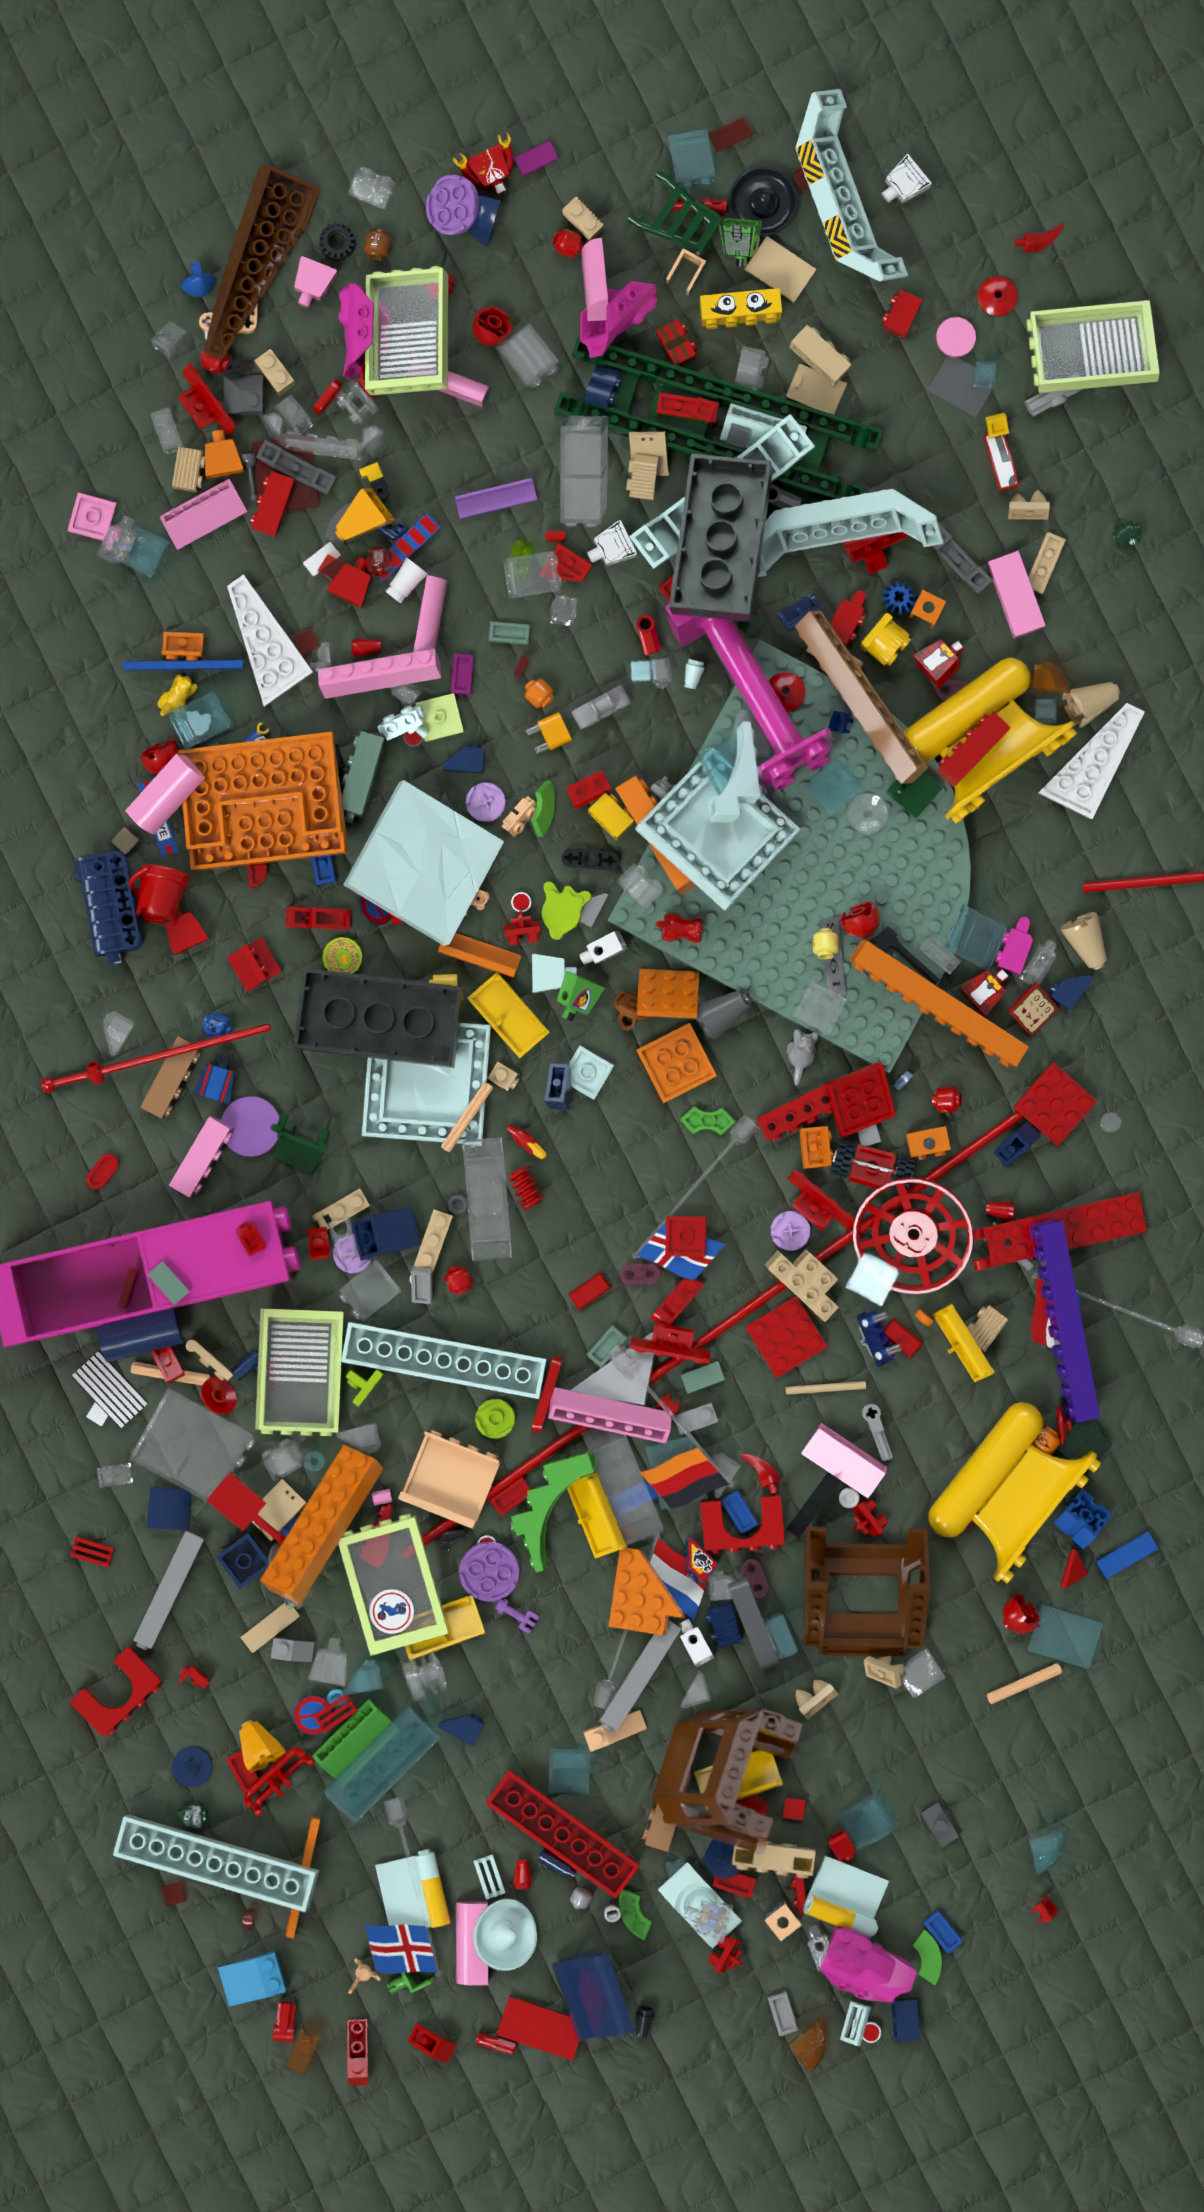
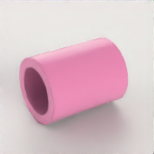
(382, 1497)

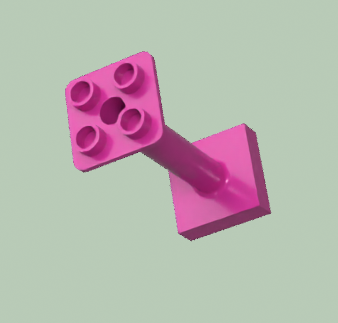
(790, 748)

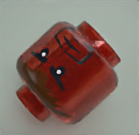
(379, 561)

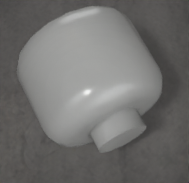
(581, 1898)

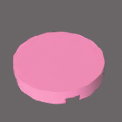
(956, 337)

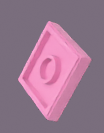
(92, 516)

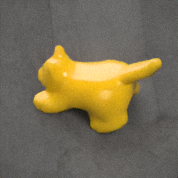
(177, 695)

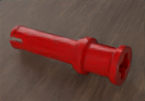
(716, 205)

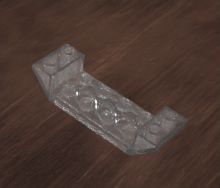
(331, 446)
(487, 1199)
(623, 1485)

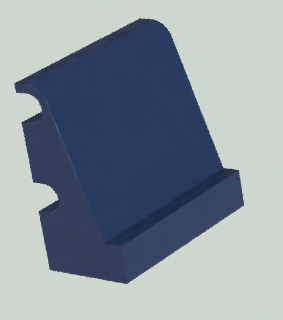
(592, 1995)

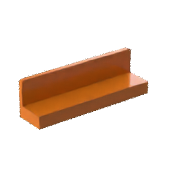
(482, 955)

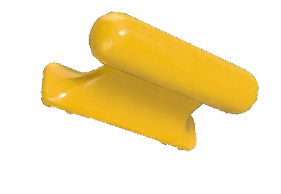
(953, 719)
(1008, 1487)

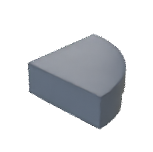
(902, 1080)

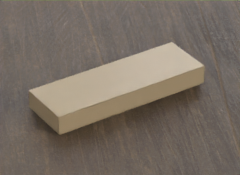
(1045, 562)
(269, 1627)

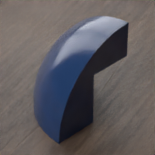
(483, 226)

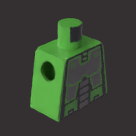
(740, 238)

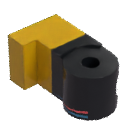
(376, 480)

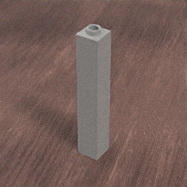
(168, 1590)
(638, 1678)

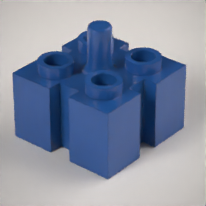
(1082, 1518)

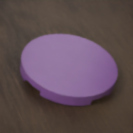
(452, 205)
(251, 1125)
(489, 1571)

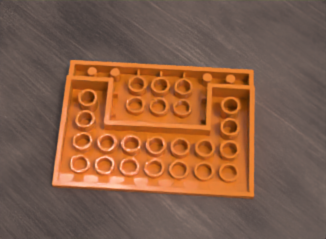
(265, 802)

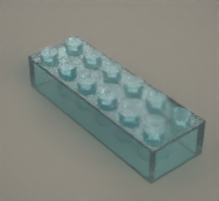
(381, 1764)

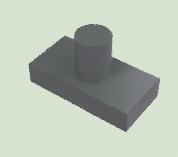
(939, 1824)

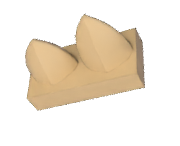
(1035, 509)
(882, 1671)
(810, 1705)

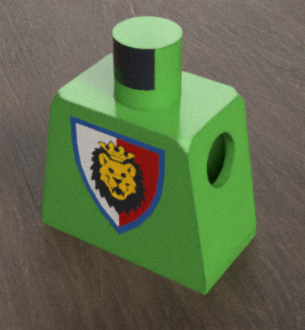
(578, 995)

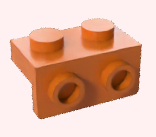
(182, 645)
(816, 1147)

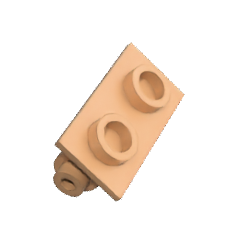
(515, 823)

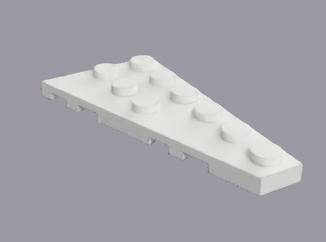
(270, 651)
(1088, 774)

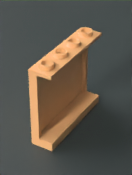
(450, 1479)

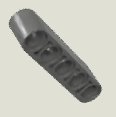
(753, 1624)

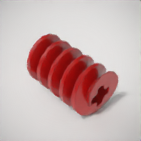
(525, 1188)

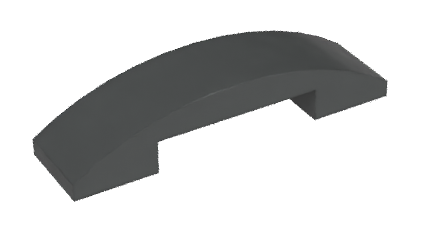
(295, 467)
(961, 563)

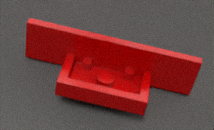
(202, 404)
(816, 1205)
(671, 1342)

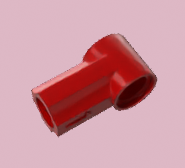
(648, 637)
(284, 2025)

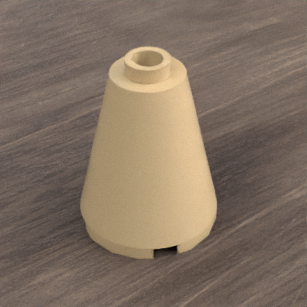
(1090, 701)
(1087, 939)

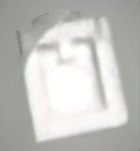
(324, 654)

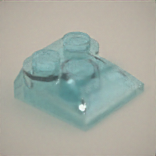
(146, 552)

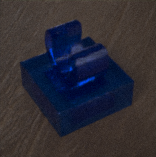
(839, 722)

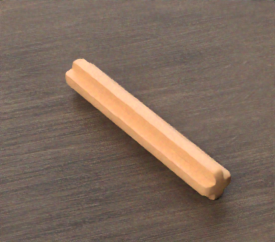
(466, 1117)
(154, 1371)
(1024, 1683)

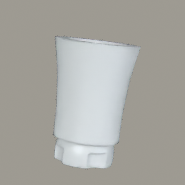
(406, 580)

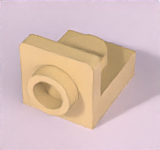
(503, 1077)

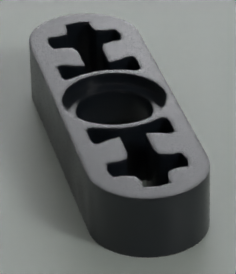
(574, 864)

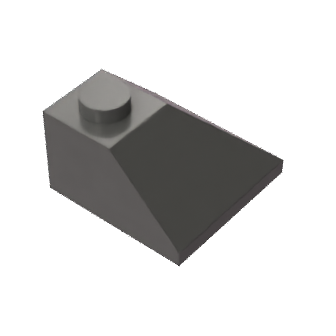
(244, 395)

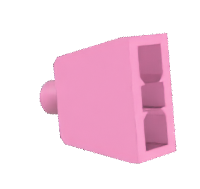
(313, 280)

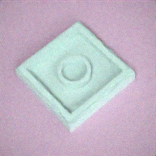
(588, 1072)

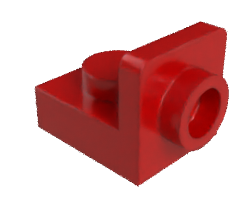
(250, 1238)
(318, 1243)
(198, 1677)
(754, 1803)

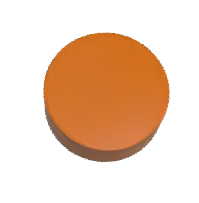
(924, 1318)

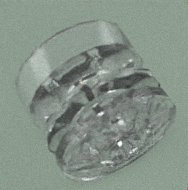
(424, 1677)

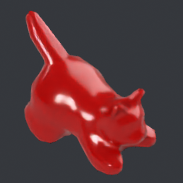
(676, 927)

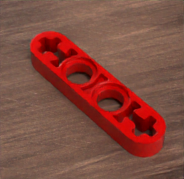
(546, 1394)

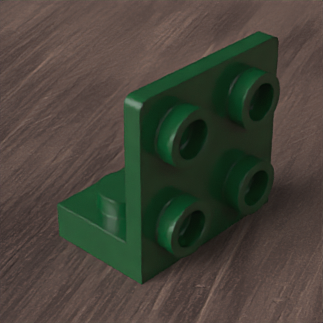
(914, 796)

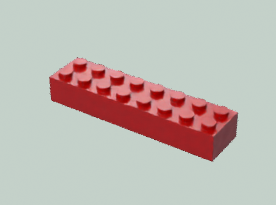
(562, 1833)

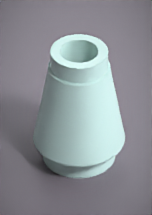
(693, 673)

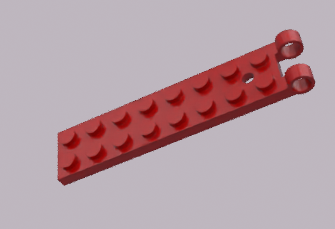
(1082, 1227)

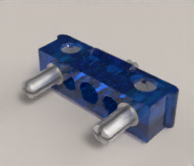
(875, 1336)

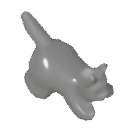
(801, 1052)

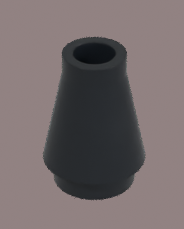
(644, 2020)

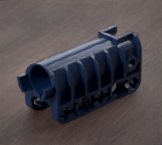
(104, 905)

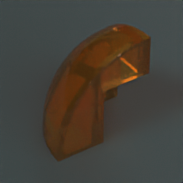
(811, 2044)

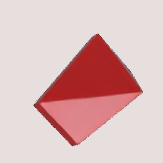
(1073, 1570)

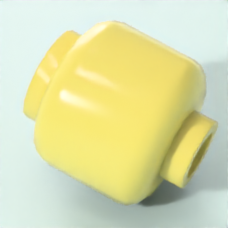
(825, 943)

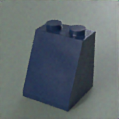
(386, 1233)

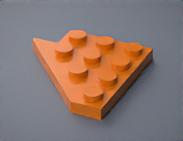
(640, 1596)

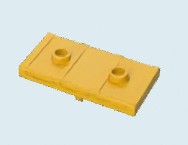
(508, 1015)
(963, 1343)
(596, 1515)
(463, 1624)
(759, 1776)

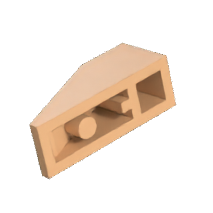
(599, 1737)

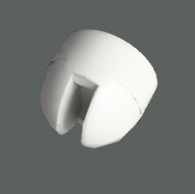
(613, 1916)

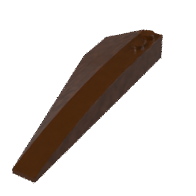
(267, 231)

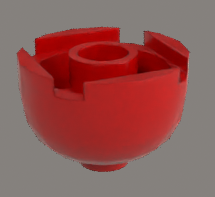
(491, 326)
(158, 756)
(861, 920)
(1019, 1616)

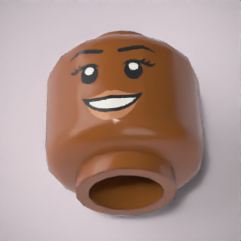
(377, 244)

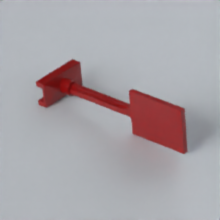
(241, 1505)

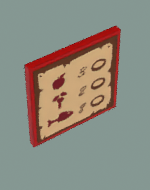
(1033, 1009)

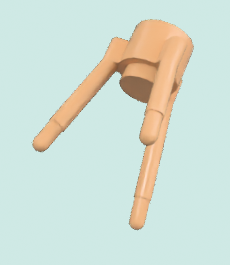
(363, 1973)

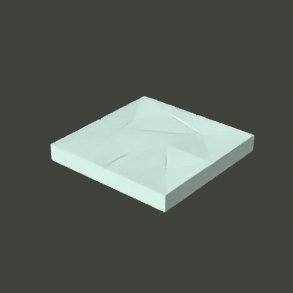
(716, 855)
(423, 863)
(427, 1100)

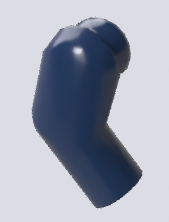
(393, 532)

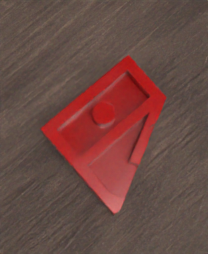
(571, 565)

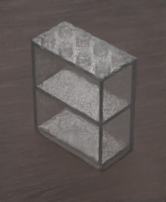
(584, 470)
(191, 1444)

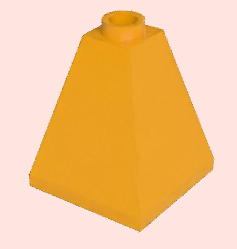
(363, 515)

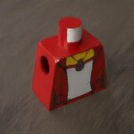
(939, 661)
(985, 990)

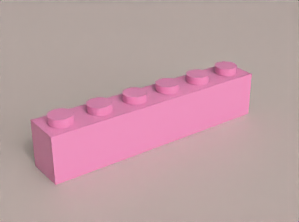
(379, 673)
(610, 1415)

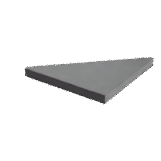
(619, 1386)

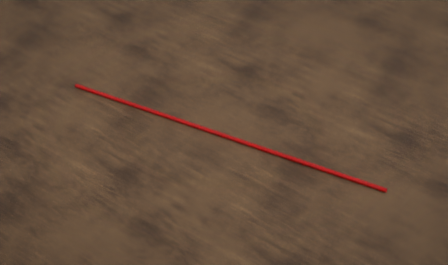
(739, 1315)

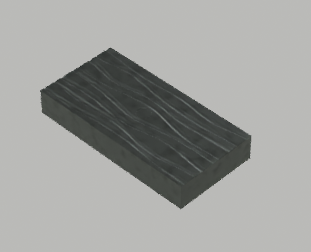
(721, 537)
(378, 1017)

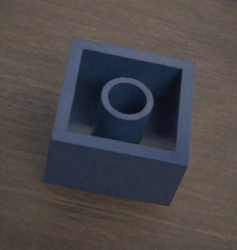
(244, 1560)

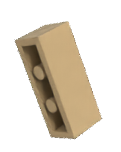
(820, 355)
(433, 1240)

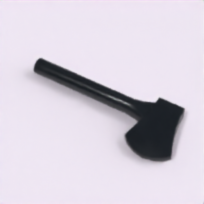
(888, 939)

